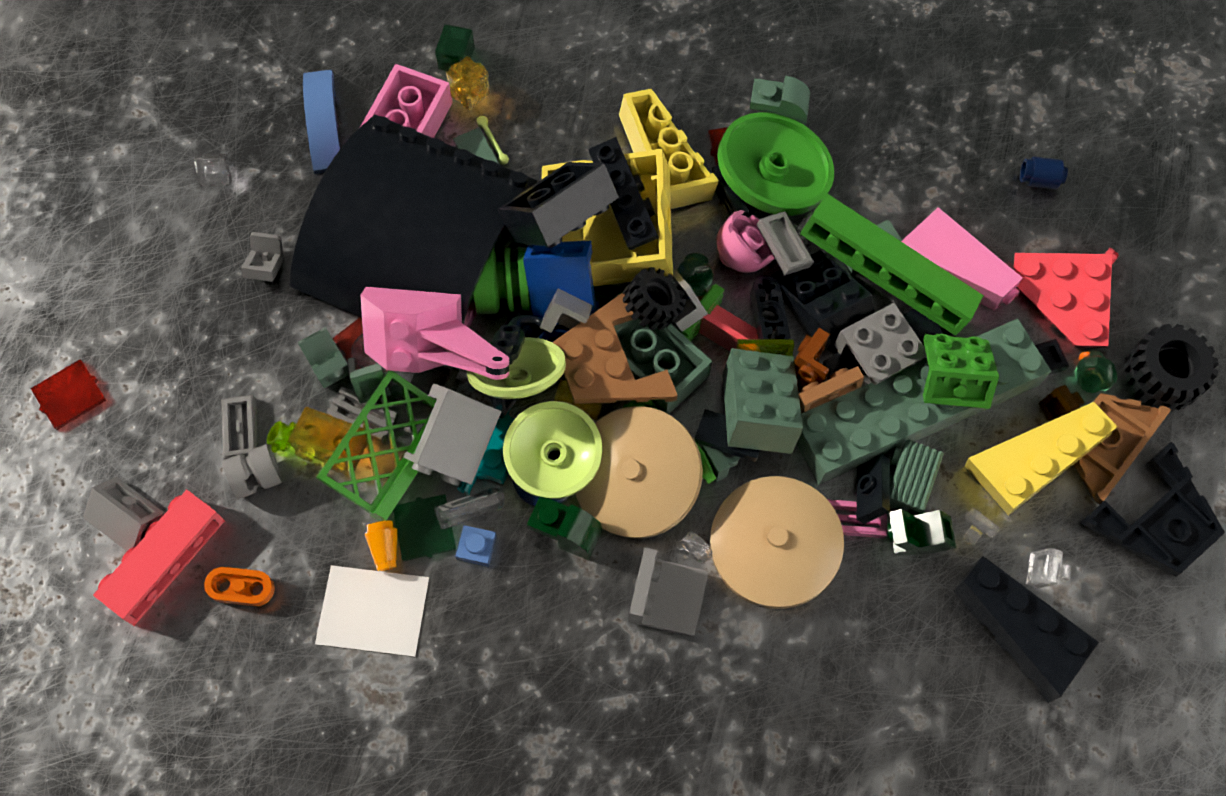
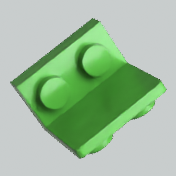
(959, 371)

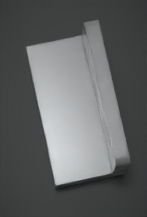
(693, 308)
(120, 512)

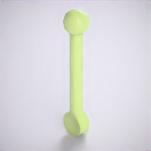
(482, 122)

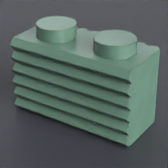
(913, 476)

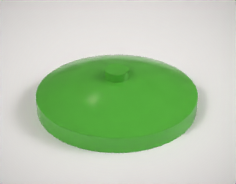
(775, 163)

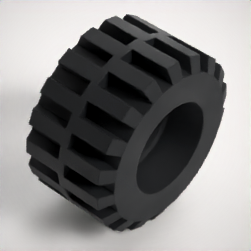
(1186, 352)

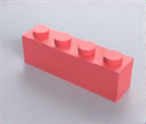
(158, 557)

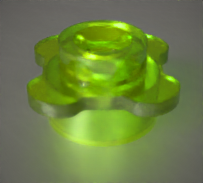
(279, 436)

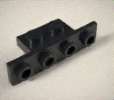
(629, 209)

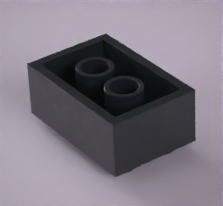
(558, 204)

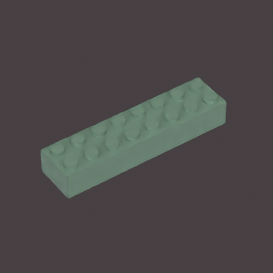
(885, 415)

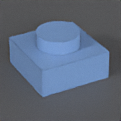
(476, 546)

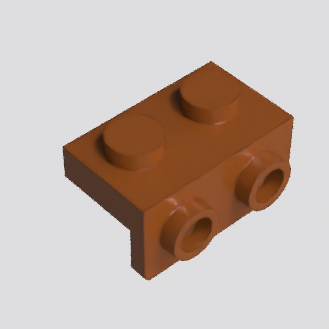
(807, 361)

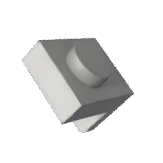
(264, 258)

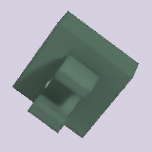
(719, 462)

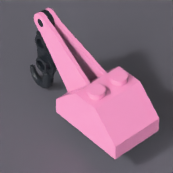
(426, 331)

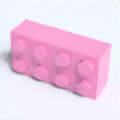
(413, 100)

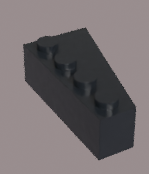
(1033, 632)

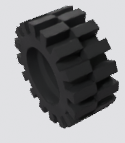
(663, 290)

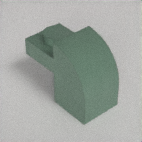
(784, 98)
(324, 357)

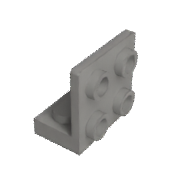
(882, 344)
(667, 595)

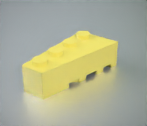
(651, 128)
(1032, 460)

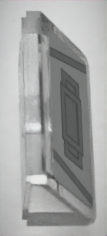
(469, 507)

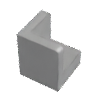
(566, 311)

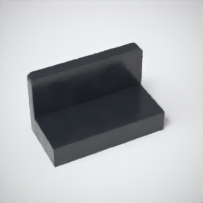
(713, 434)

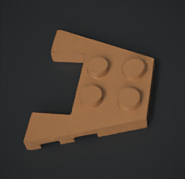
(598, 366)

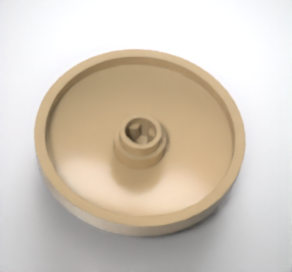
(645, 473)
(776, 542)

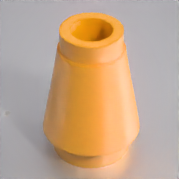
(383, 544)

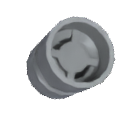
(250, 472)

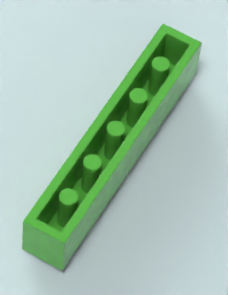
(892, 265)

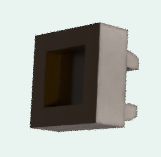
(1060, 402)

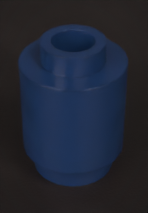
(1043, 172)

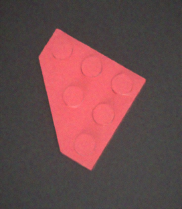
(1070, 293)

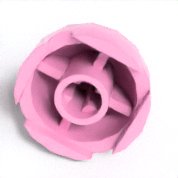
(742, 244)

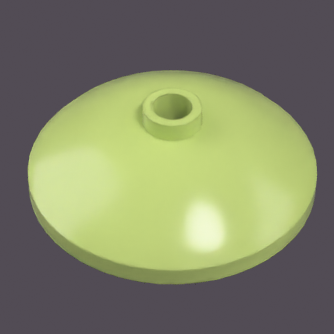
(533, 372)
(550, 428)

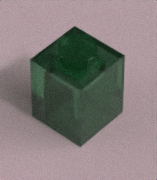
(454, 46)

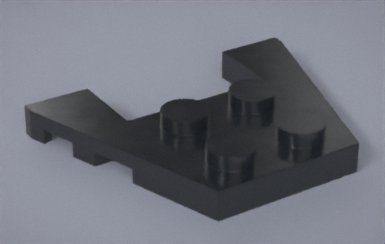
(1171, 530)

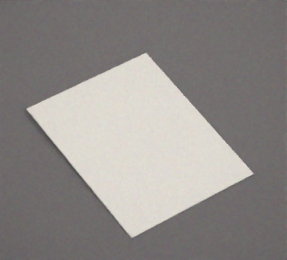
(372, 611)

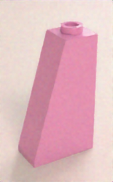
(965, 258)

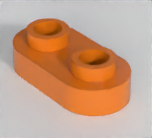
(241, 586)

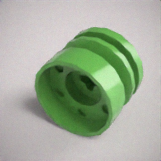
(502, 281)

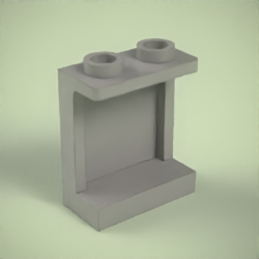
(454, 436)

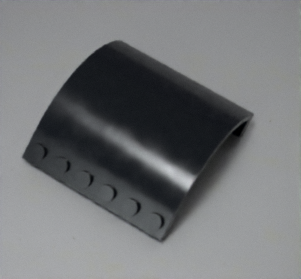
(401, 217)

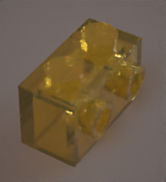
(319, 435)

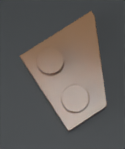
(841, 383)

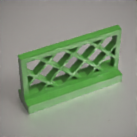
(402, 474)

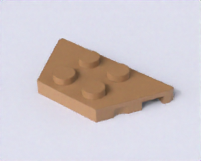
(1113, 456)

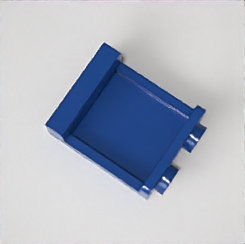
(560, 267)

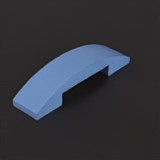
(321, 118)

